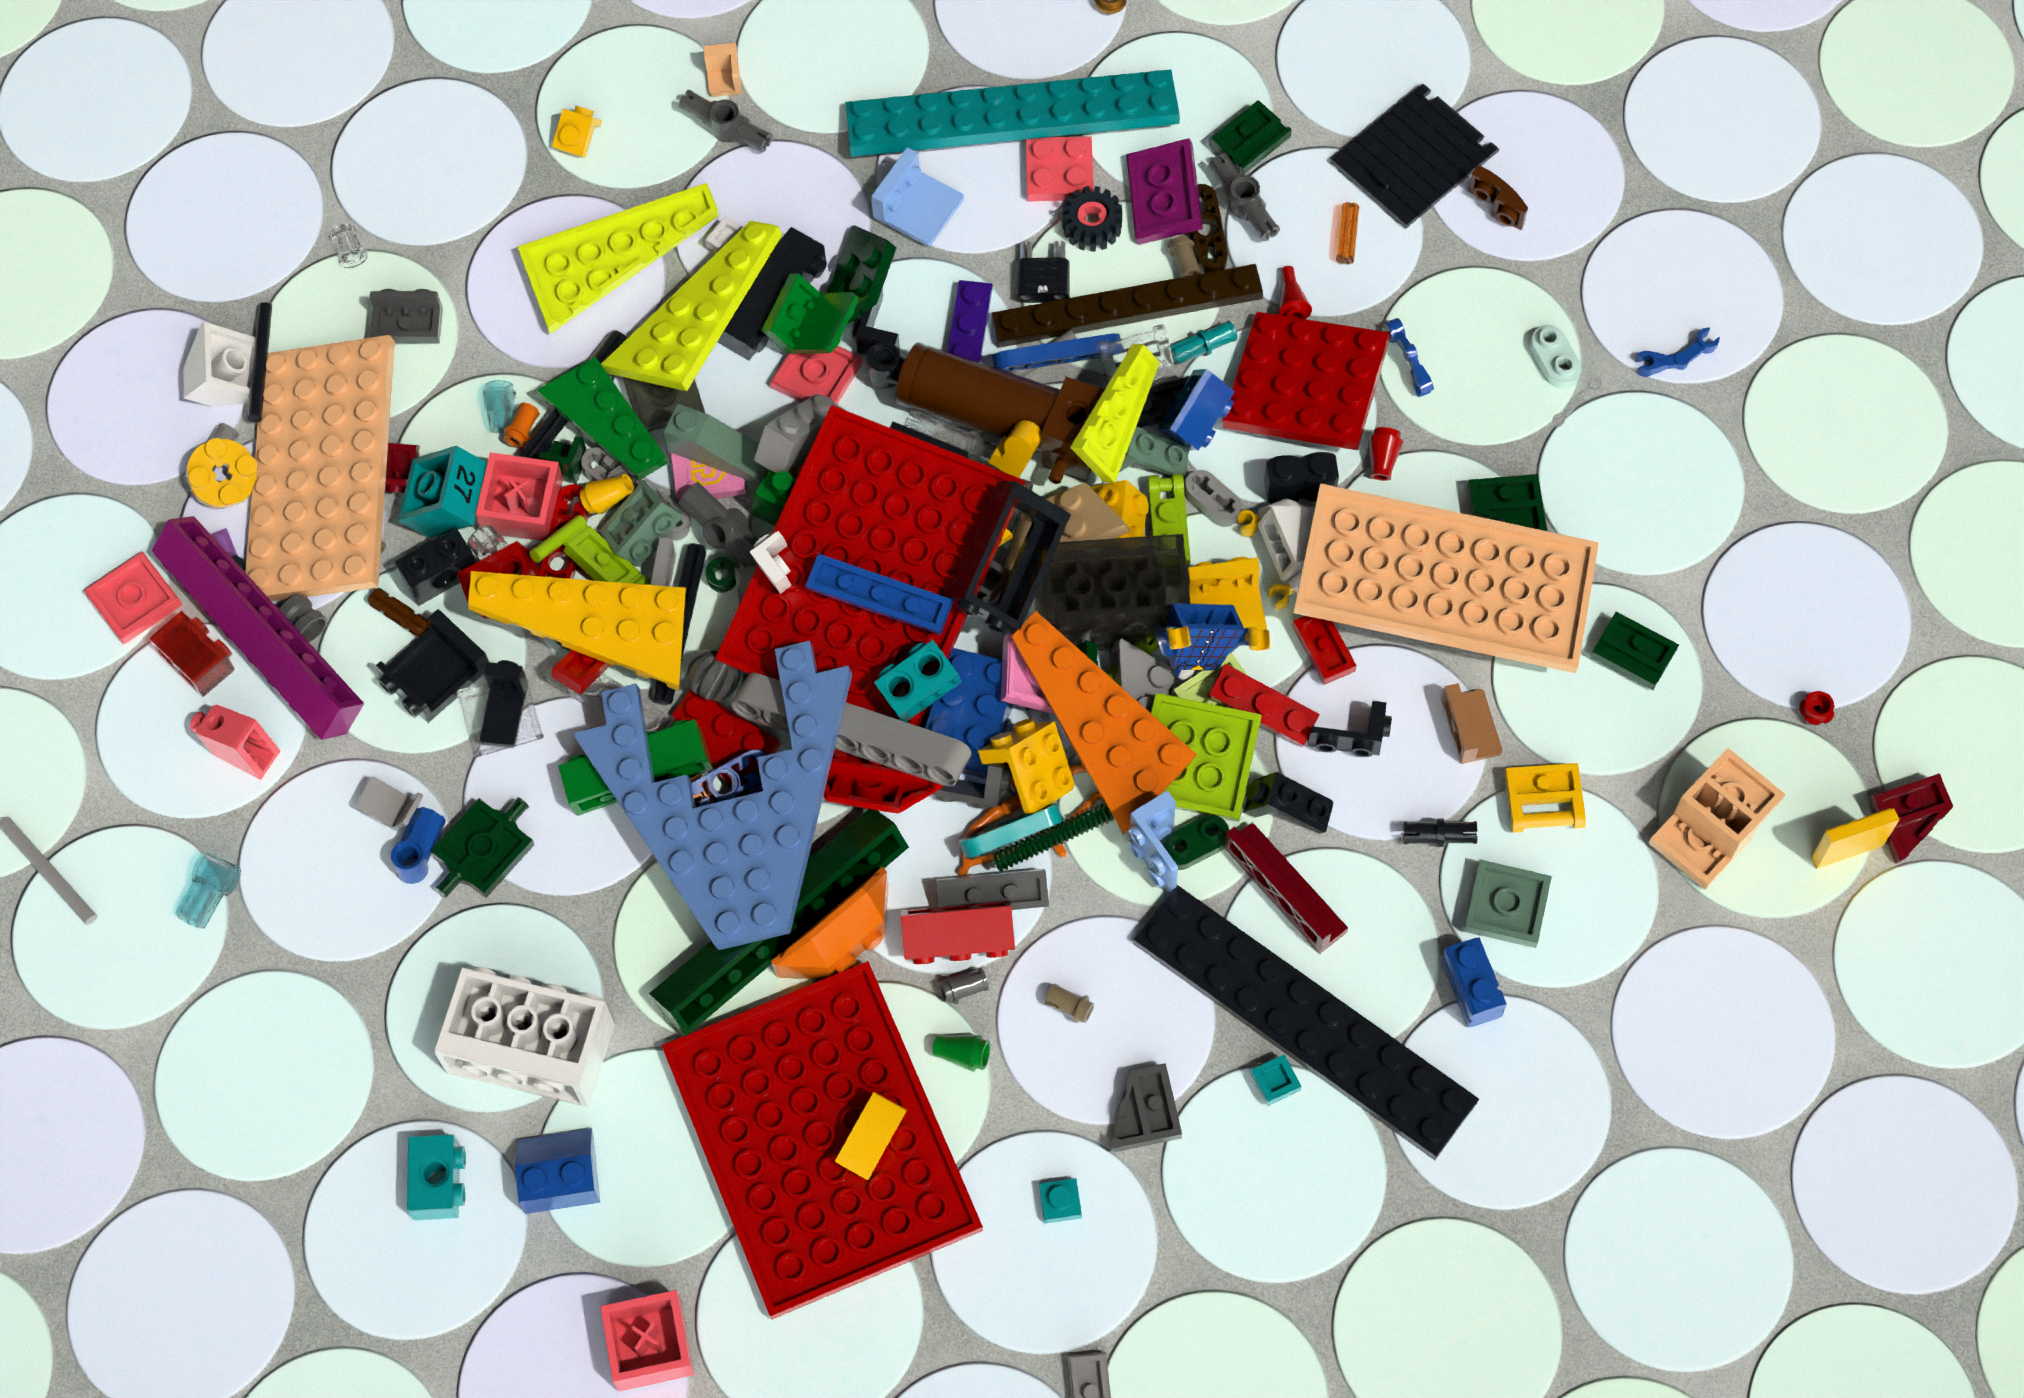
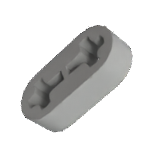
(1217, 495)

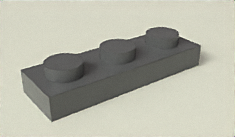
(1022, 888)

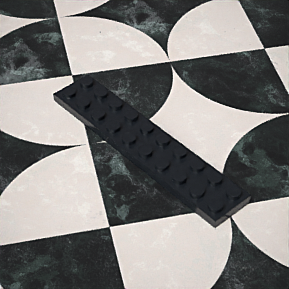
(1306, 1022)

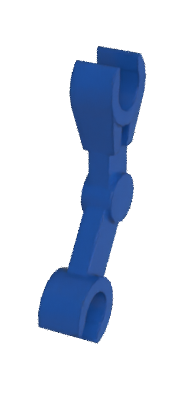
(1680, 361)
(1421, 380)

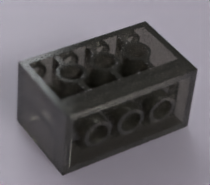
(1115, 588)

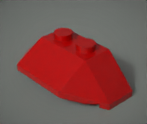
(873, 785)

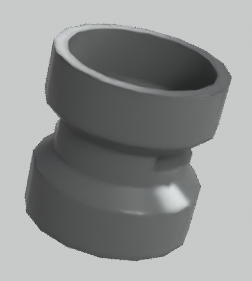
(301, 614)

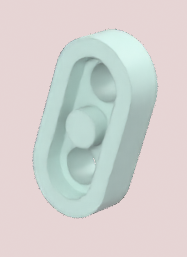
(1554, 354)

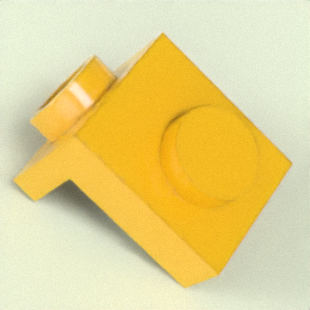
(575, 130)

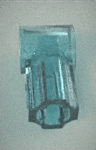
(210, 882)

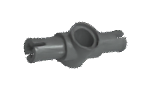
(717, 111)
(1251, 208)

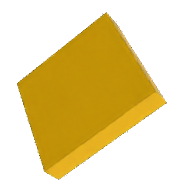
(1855, 838)

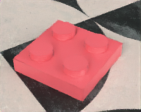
(1058, 167)

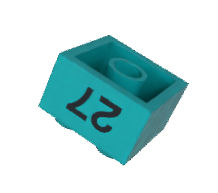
(442, 491)

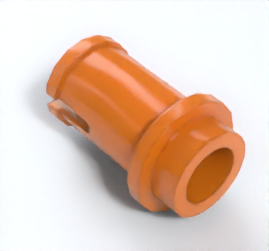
(517, 432)

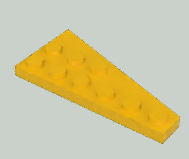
(601, 619)

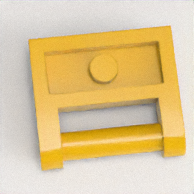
(1544, 786)

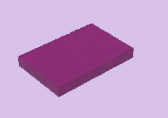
(1164, 191)

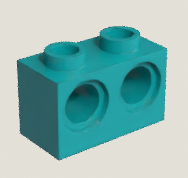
(923, 688)

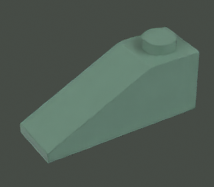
(712, 444)

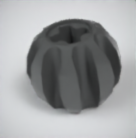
(711, 677)

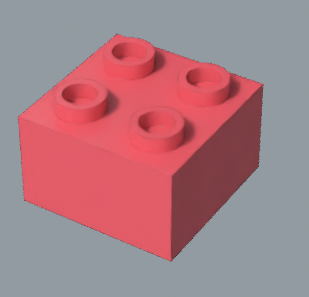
(519, 495)
(647, 1340)

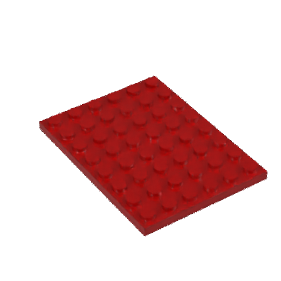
(879, 507)
(774, 1108)

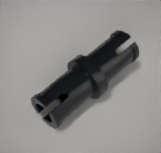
(1440, 832)

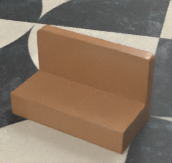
(1470, 724)

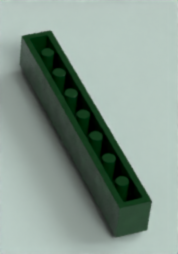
(830, 876)

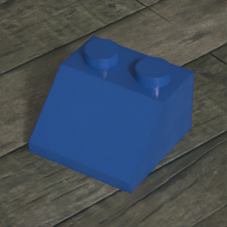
(1197, 410)
(557, 1171)

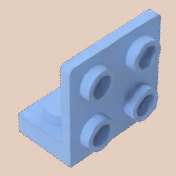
(914, 200)
(1147, 829)

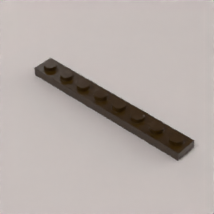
(1127, 305)

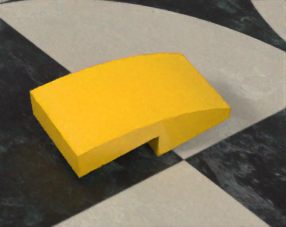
(870, 1135)

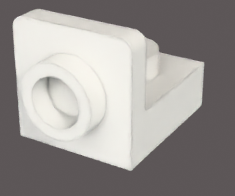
(774, 567)

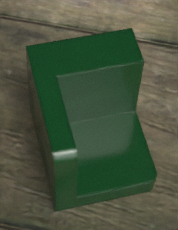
(568, 457)

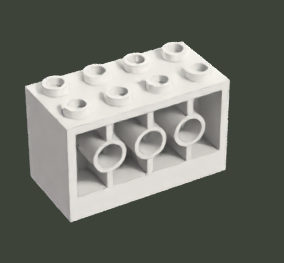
(525, 1036)

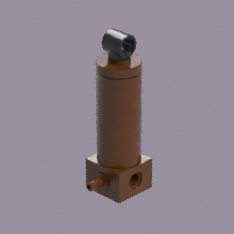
(989, 399)

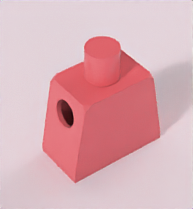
(225, 733)

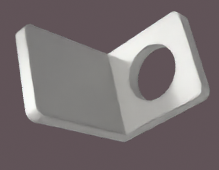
(387, 803)

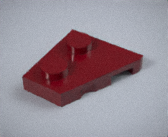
(1919, 808)

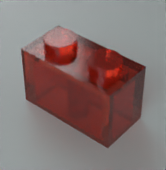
(193, 653)

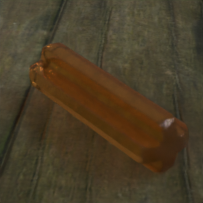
(1347, 233)

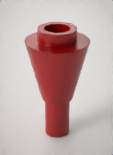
(1293, 300)

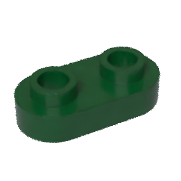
(1197, 843)

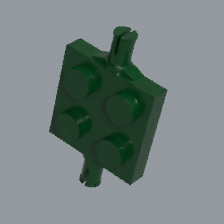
(482, 847)

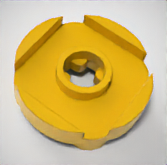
(202, 479)

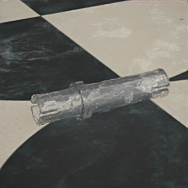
(952, 435)

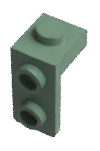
(1156, 453)

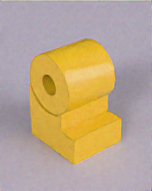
(1017, 449)

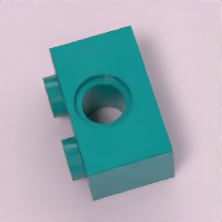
(425, 1157)

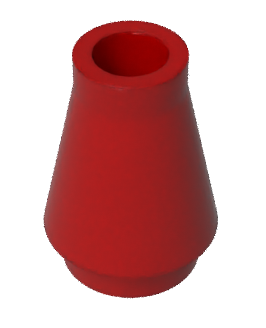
(1384, 451)

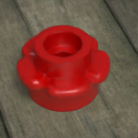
(1821, 700)

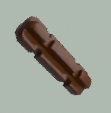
(398, 612)

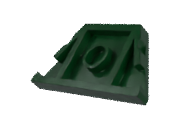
(862, 268)

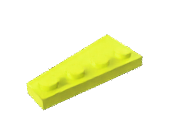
(1113, 420)

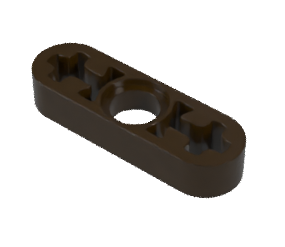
(1217, 240)

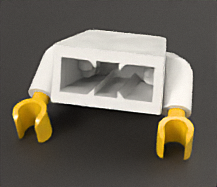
(1286, 534)

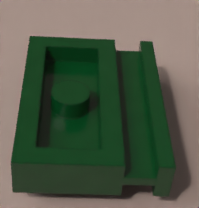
(1251, 136)
(1634, 650)

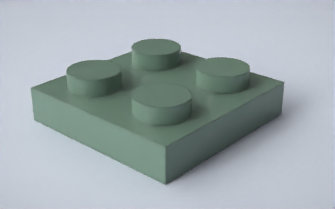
(1508, 903)

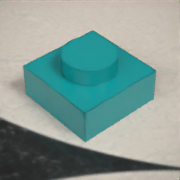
(1276, 1080)
(1060, 1200)

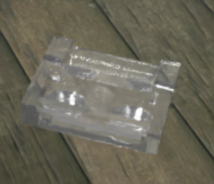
(1165, 371)

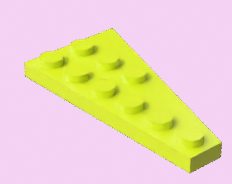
(593, 259)
(687, 326)

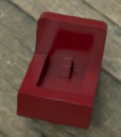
(398, 465)

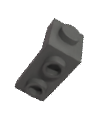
(979, 794)

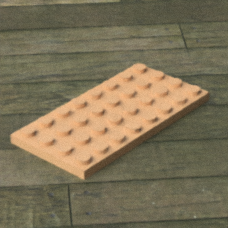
(321, 469)
(1447, 578)

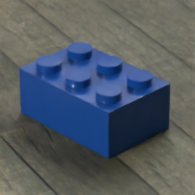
(974, 707)

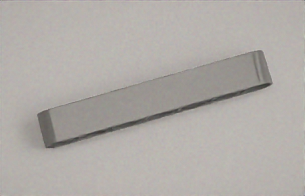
(864, 734)

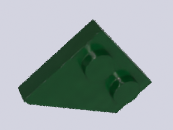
(1508, 500)

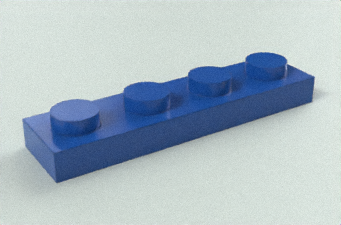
(879, 594)

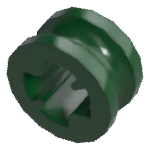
(722, 585)

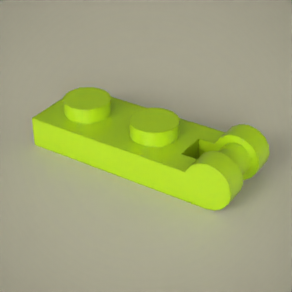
(1169, 515)

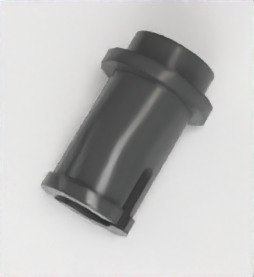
(963, 985)

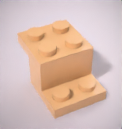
(1716, 818)

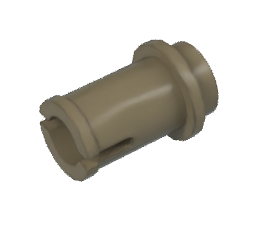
(1182, 249)
(1069, 1003)

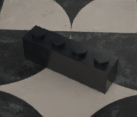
(792, 255)

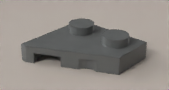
(1146, 1110)

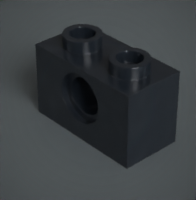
(435, 566)

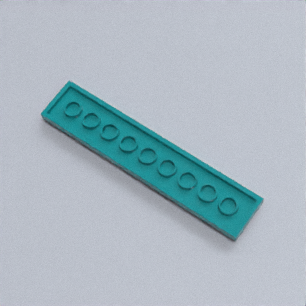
(1012, 112)

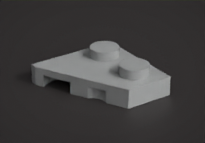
(1141, 674)

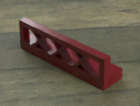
(1285, 887)

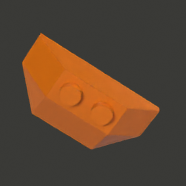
(840, 935)

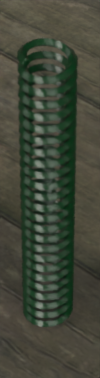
(1100, 817)

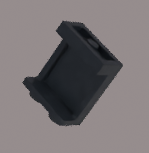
(433, 668)

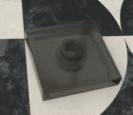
(656, 403)

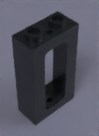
(1029, 567)

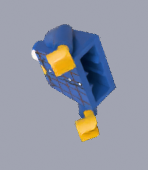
(1204, 636)

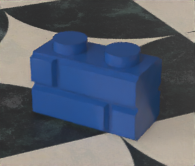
(1473, 982)

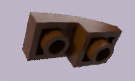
(1508, 205)

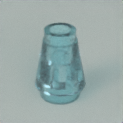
(499, 404)

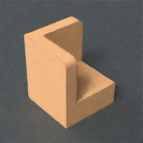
(722, 69)

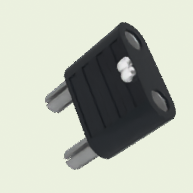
(1042, 278)

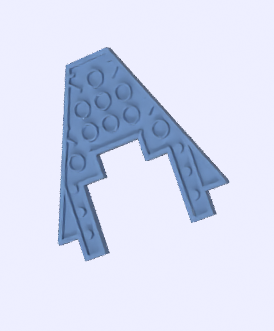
(742, 856)

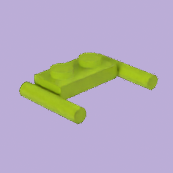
(590, 553)

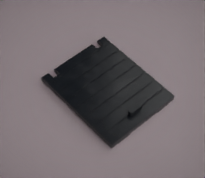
(1413, 156)

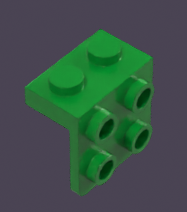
(808, 320)

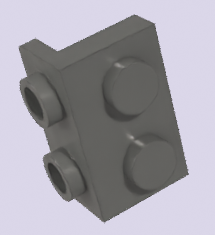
(407, 315)

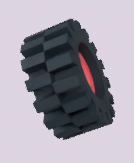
(1088, 233)

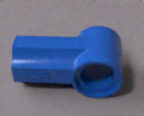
(417, 843)

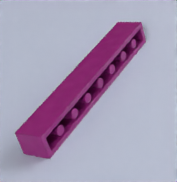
(257, 627)

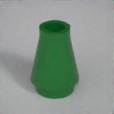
(965, 1051)

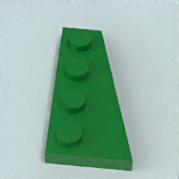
(605, 417)

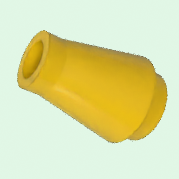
(604, 493)

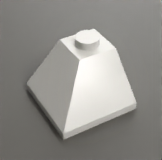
(219, 367)

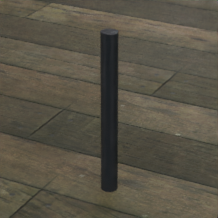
(259, 362)

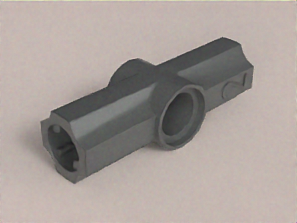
(720, 525)

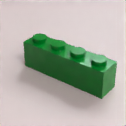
(673, 753)

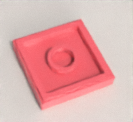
(818, 373)
(133, 597)

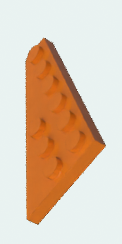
(1113, 735)

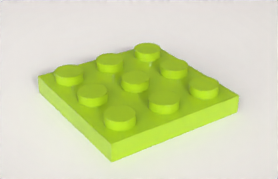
(1224, 751)

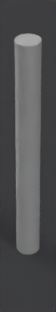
(48, 871)

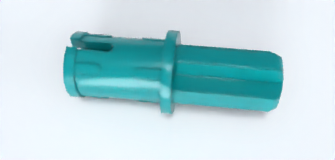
(1204, 342)

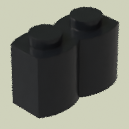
(1299, 477)

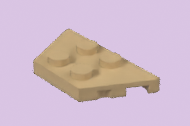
(1088, 520)

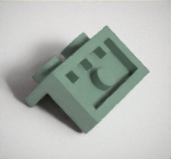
(639, 523)

